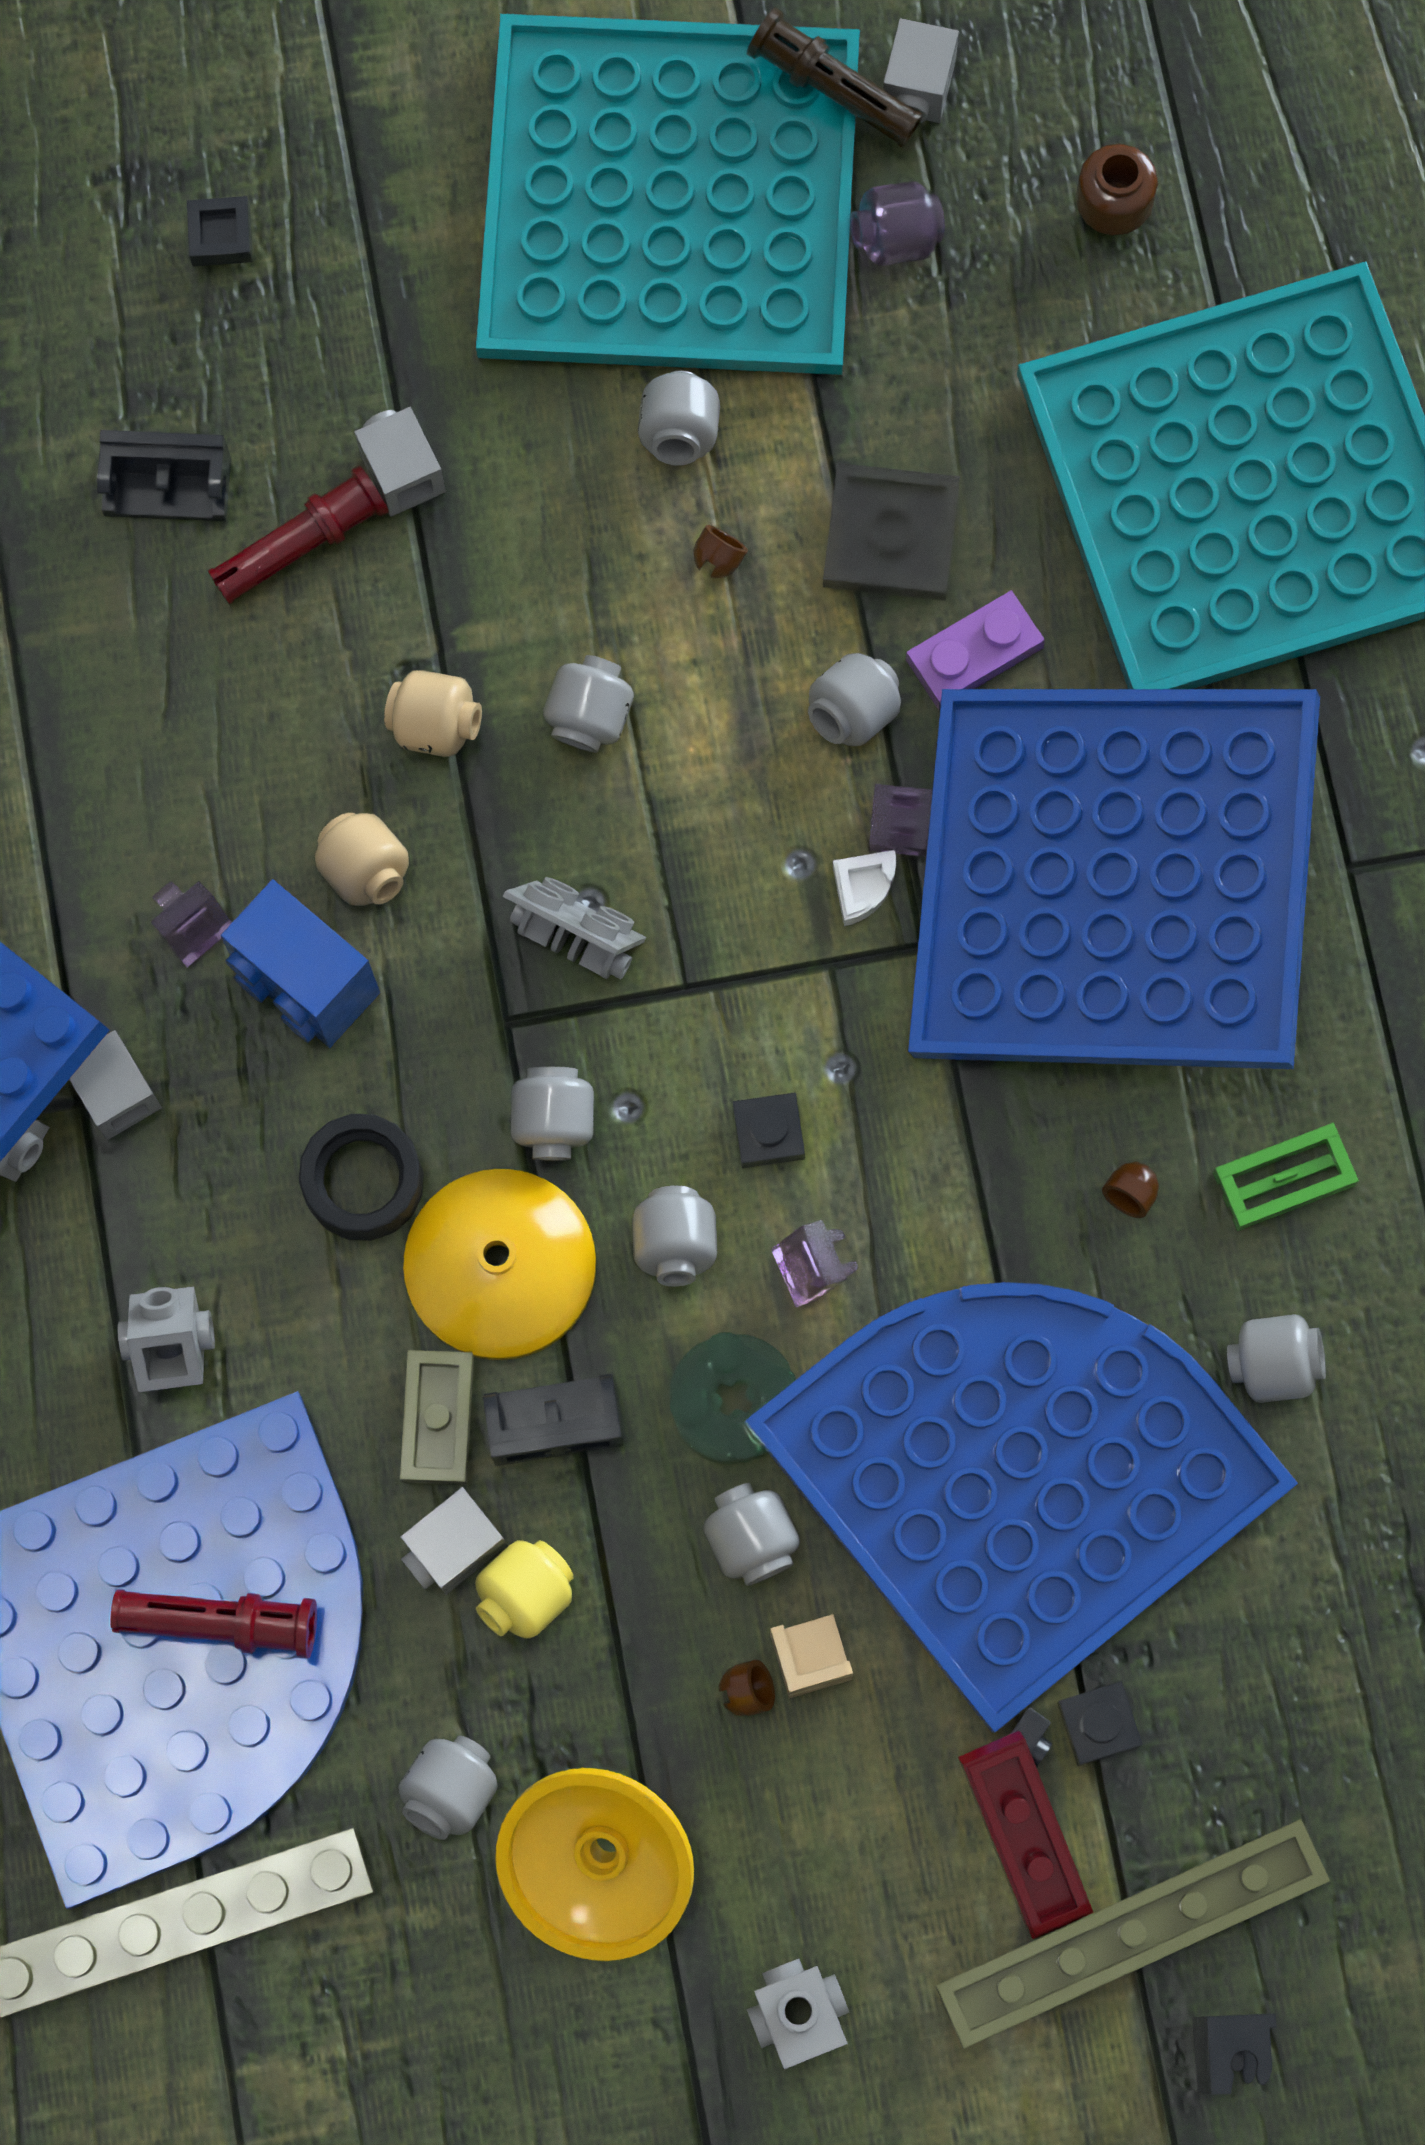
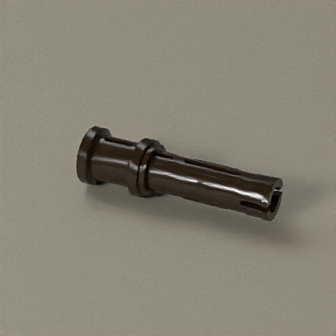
(811, 64)

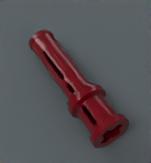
(323, 520)
(246, 1623)

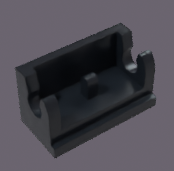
(163, 475)
(552, 1420)
(1232, 2044)

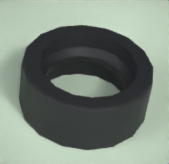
(345, 1131)

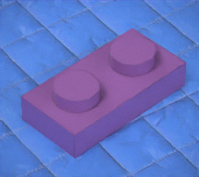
(976, 648)

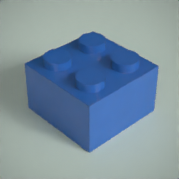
(300, 964)

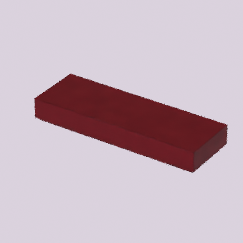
(1025, 1834)

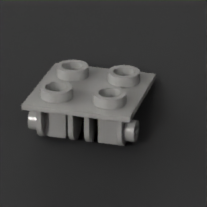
(554, 904)

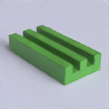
(1235, 1197)

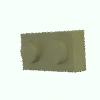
(437, 1417)

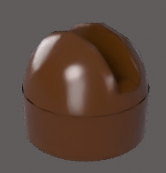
(720, 550)
(1132, 1189)
(748, 1688)

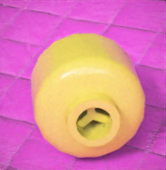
(523, 1589)

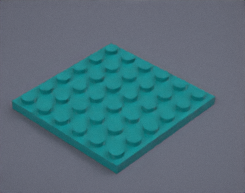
(664, 199)
(1241, 479)

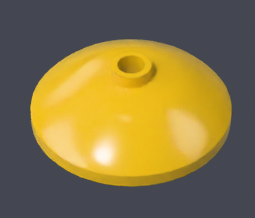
(510, 1306)
(574, 1890)

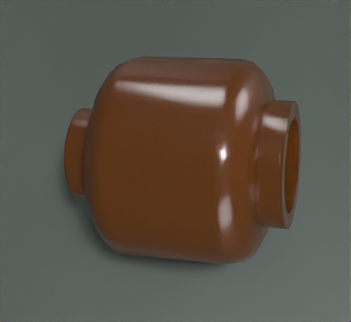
(1116, 189)

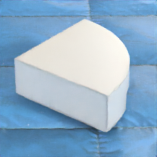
(863, 884)

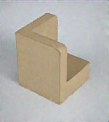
(810, 1656)

